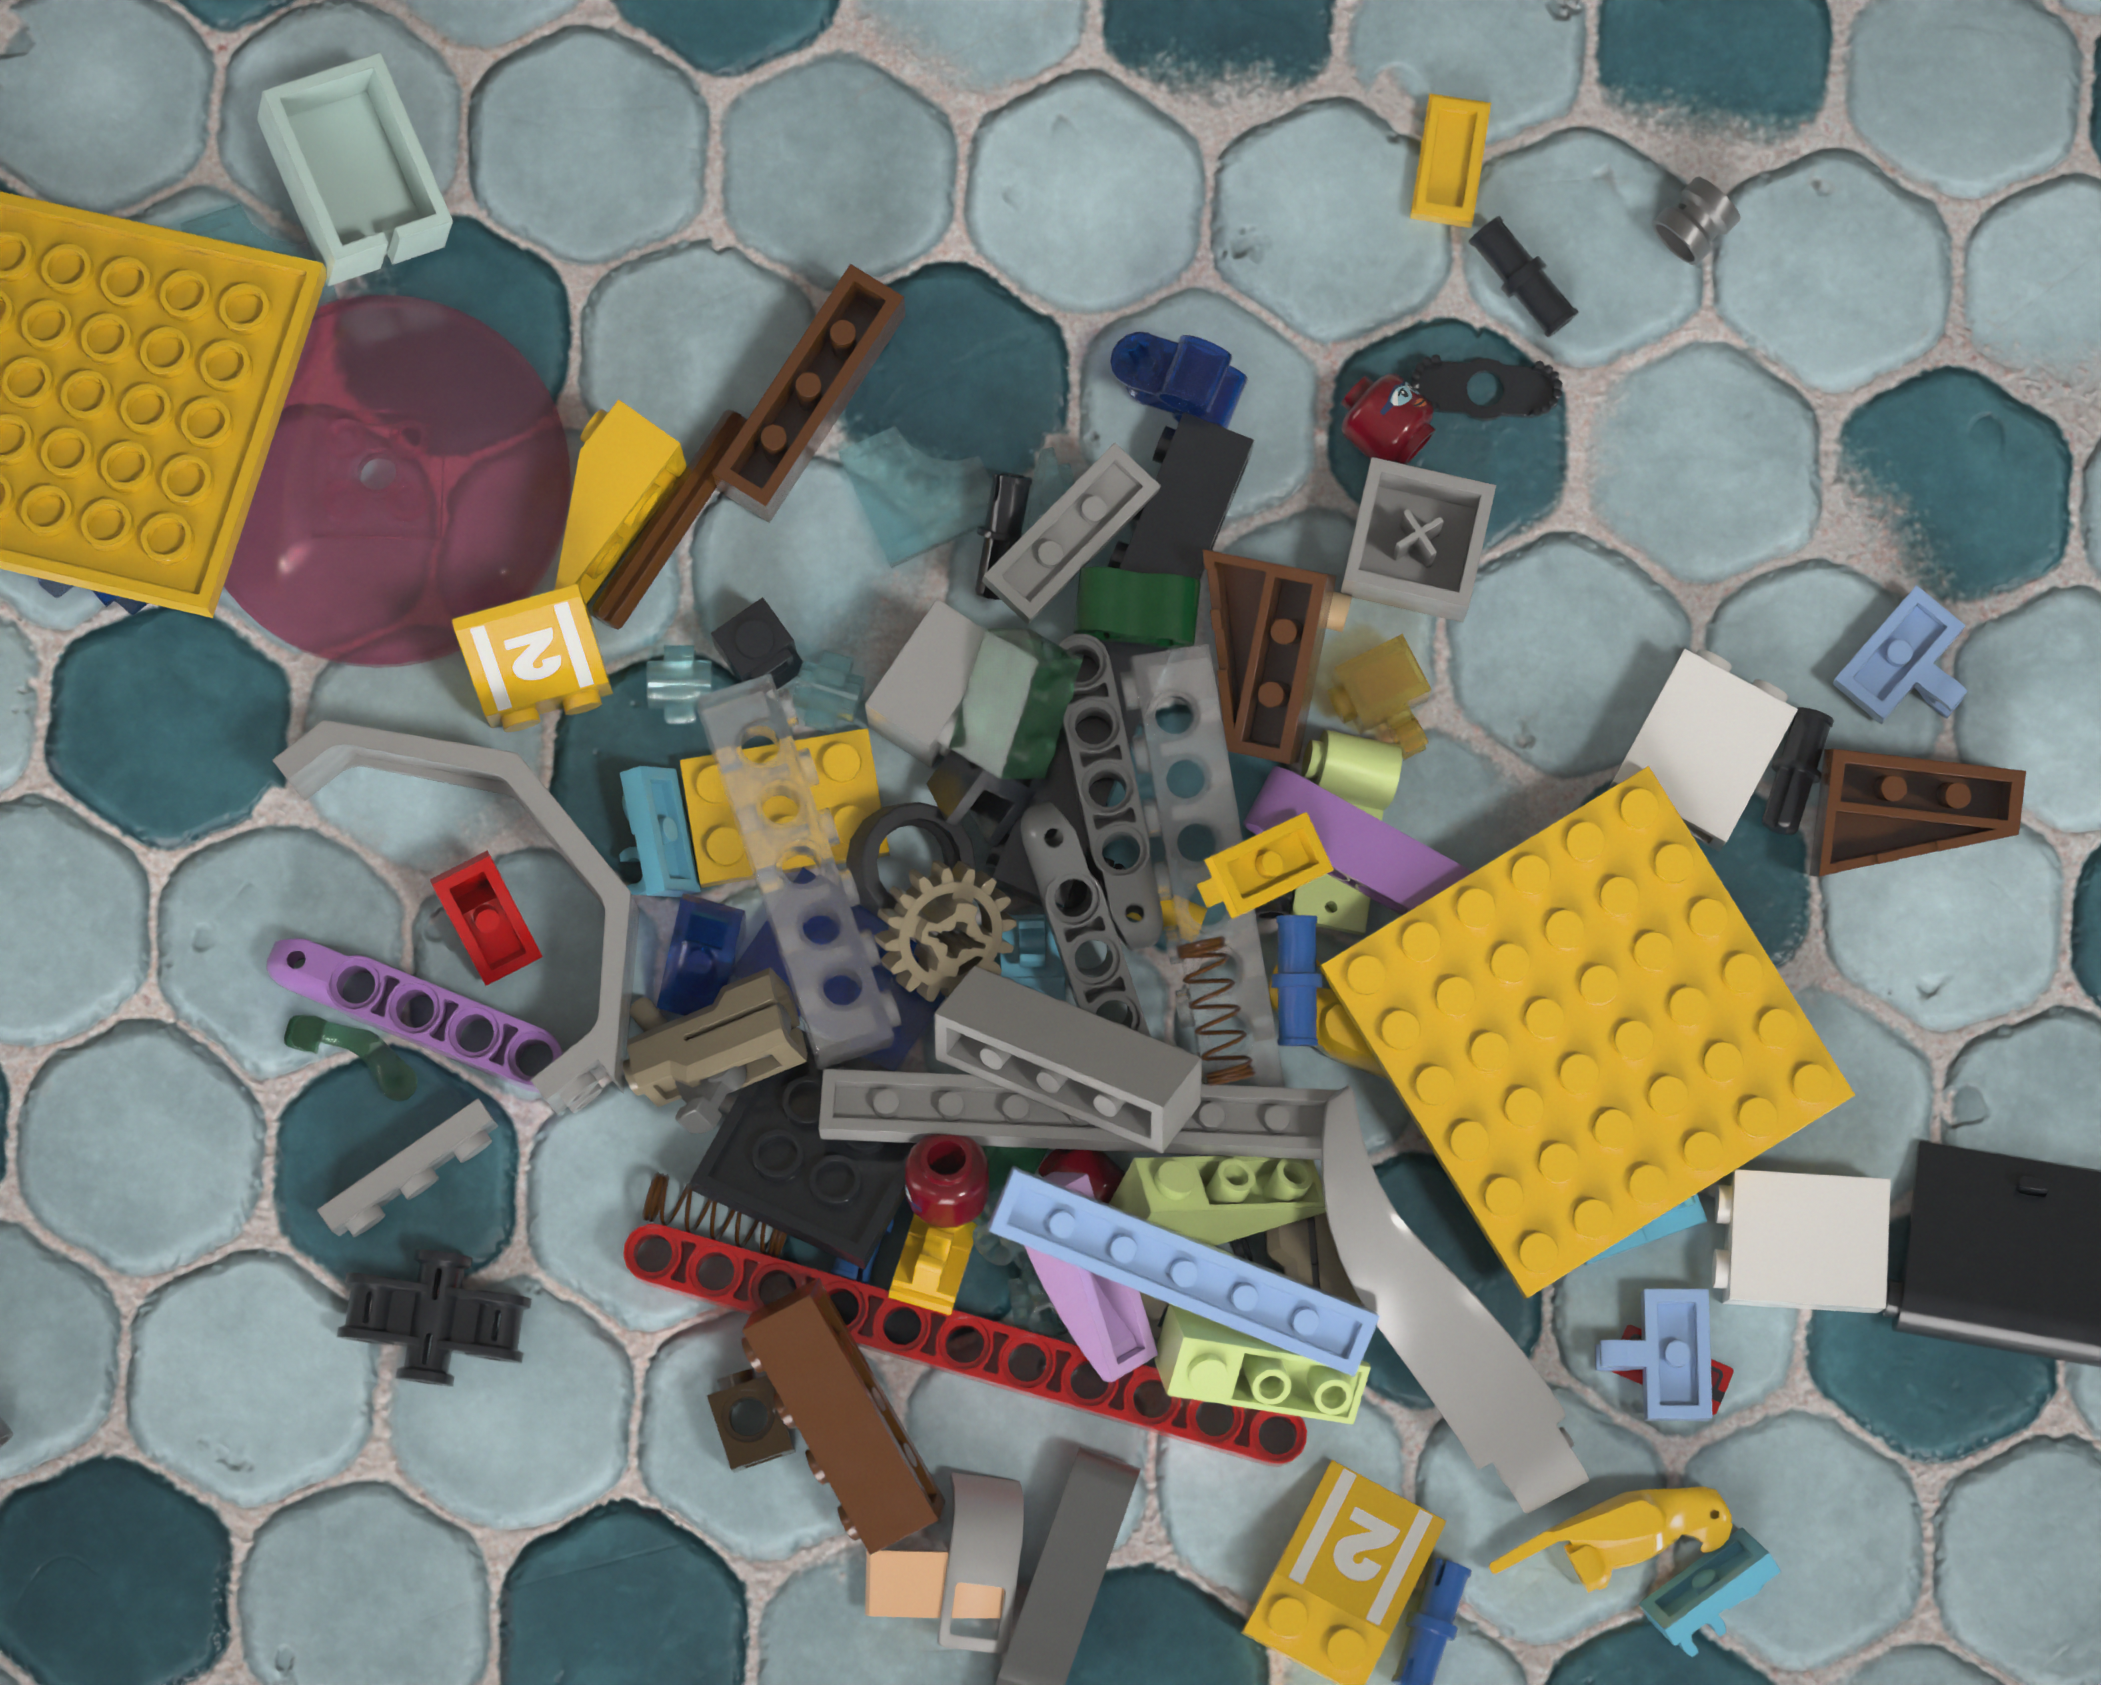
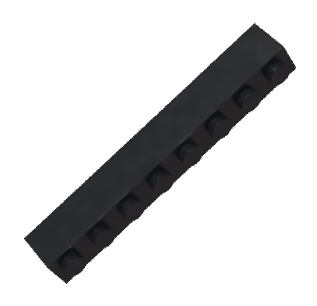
(1186, 515)

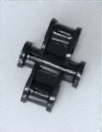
(457, 1321)

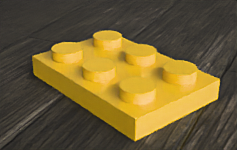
(845, 787)

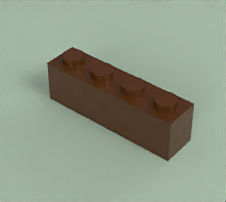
(809, 393)
(842, 1417)

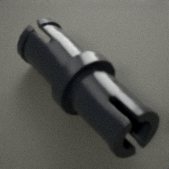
(1523, 276)

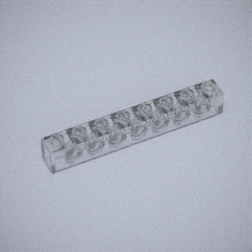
(1190, 677)

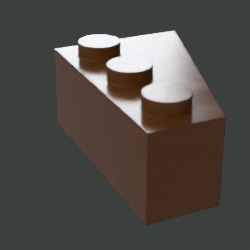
(1268, 650)
(1907, 807)

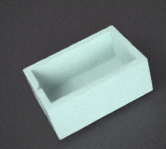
(354, 168)

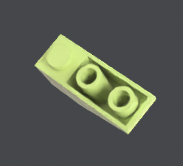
(1220, 1195)
(1233, 1368)

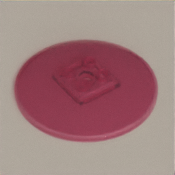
(458, 528)

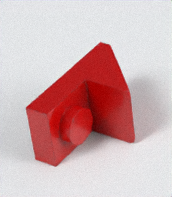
(486, 918)

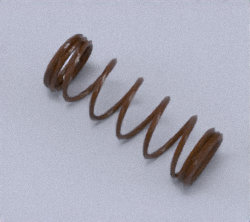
(1199, 950)
(656, 1202)

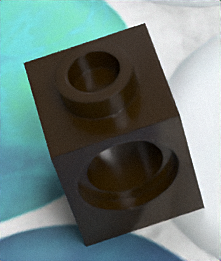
(762, 1447)

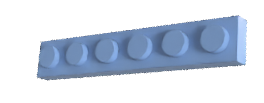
(1183, 1271)

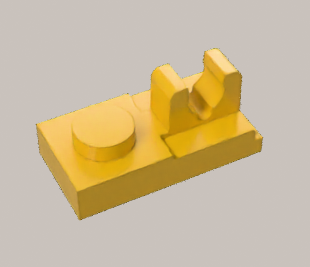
(1265, 866)
(932, 1265)

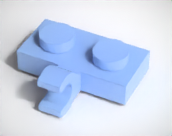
(1904, 658)
(1671, 1353)

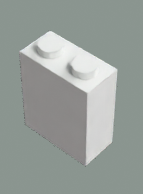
(1709, 742)
(1803, 1241)

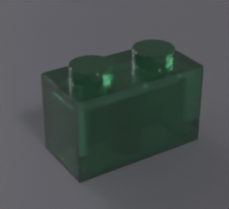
(1015, 703)

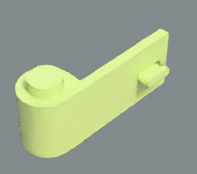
(1366, 776)

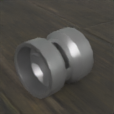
(1696, 221)

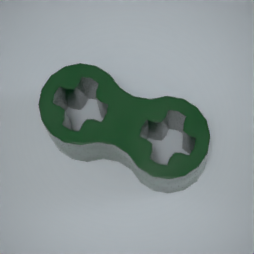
(1137, 607)

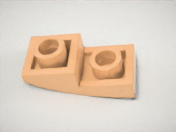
(913, 1586)

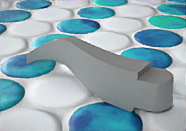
(1442, 1328)

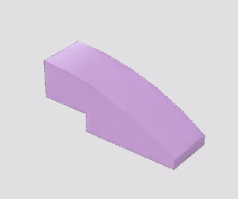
(1098, 1312)

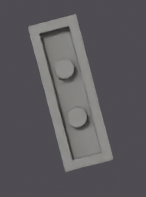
(1071, 533)
(410, 1170)

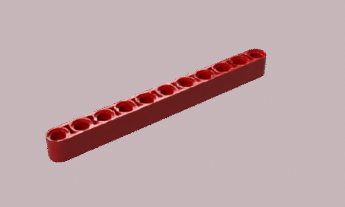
(929, 1348)

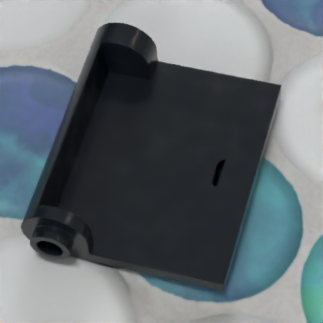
(2002, 1262)

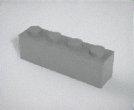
(1068, 1058)

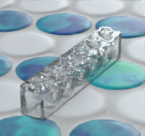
(833, 1030)

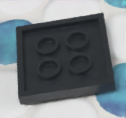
(783, 1175)

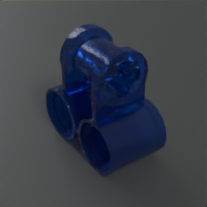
(1186, 376)

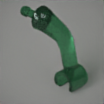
(390, 1071)

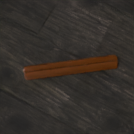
(667, 526)

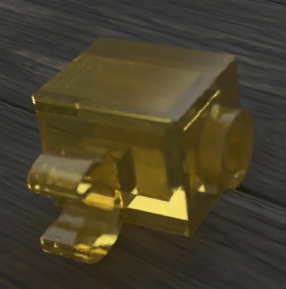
(1383, 689)

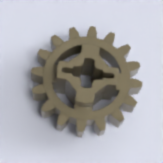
(940, 905)

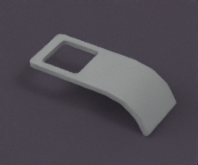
(983, 1551)

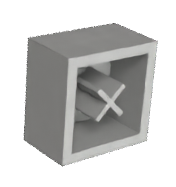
(1418, 539)
(926, 684)

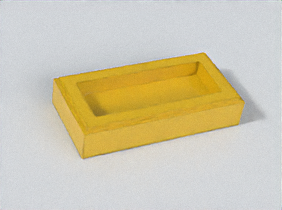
(1450, 160)

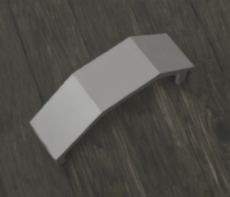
(338, 746)

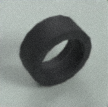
(872, 831)

